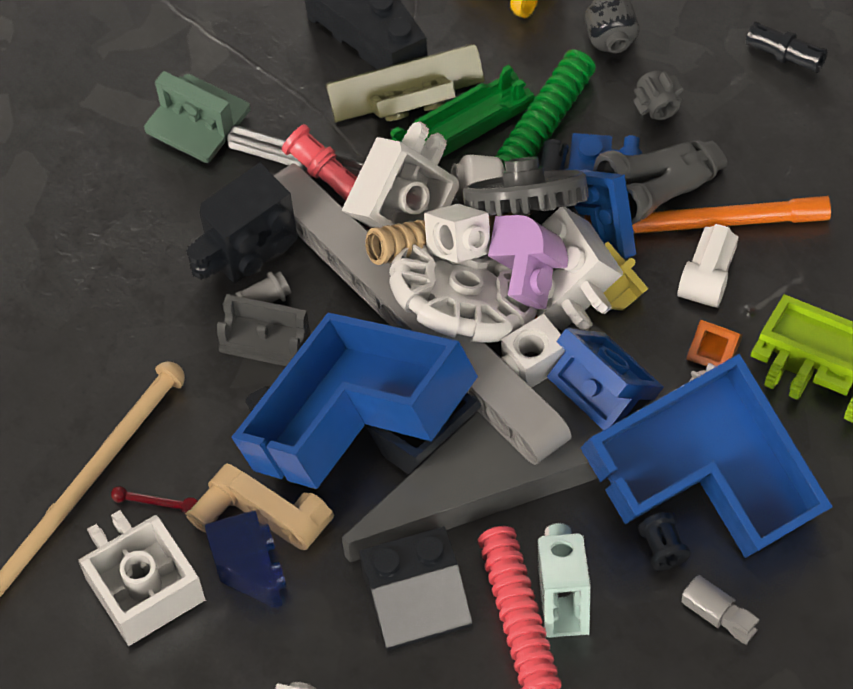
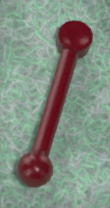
(120, 494)

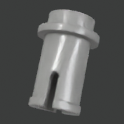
(268, 290)

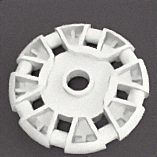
(444, 283)

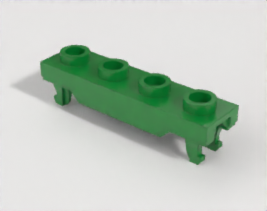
(476, 111)

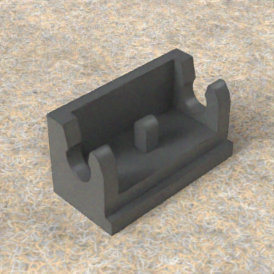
(262, 330)

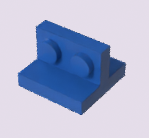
(601, 376)

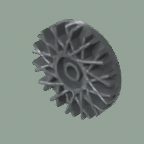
(525, 188)

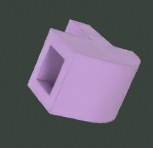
(531, 255)

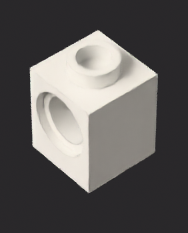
(457, 232)
(536, 337)

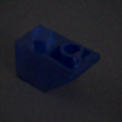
(243, 558)

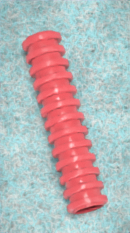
(518, 609)

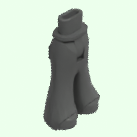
(677, 171)

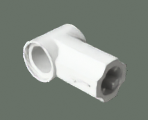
(707, 274)

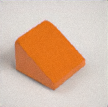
(713, 344)

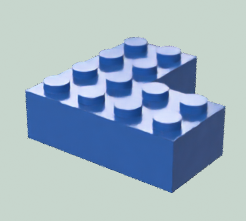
(348, 378)
(716, 435)

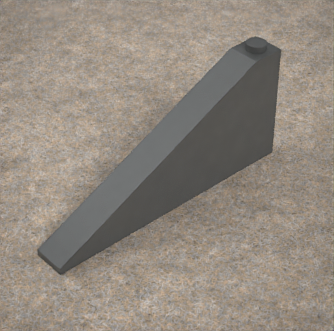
(482, 475)

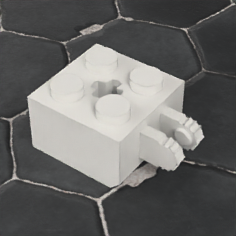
(401, 180)
(587, 275)
(140, 577)

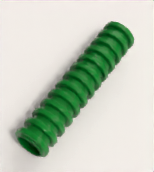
(548, 107)

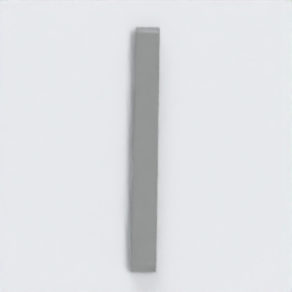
(504, 396)

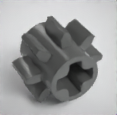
(658, 95)

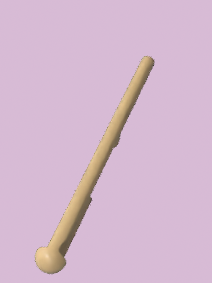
(169, 375)

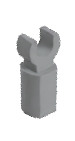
(719, 609)

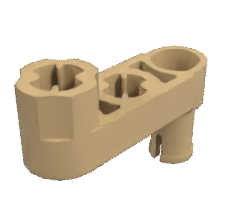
(295, 523)

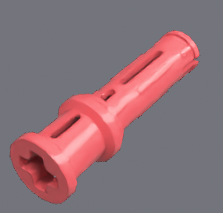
(319, 160)

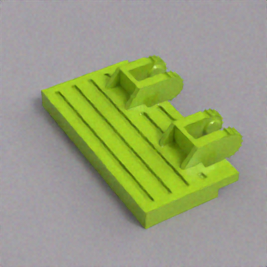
(808, 341)

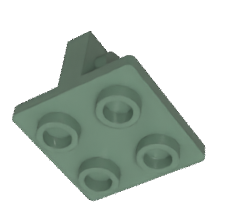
(194, 115)

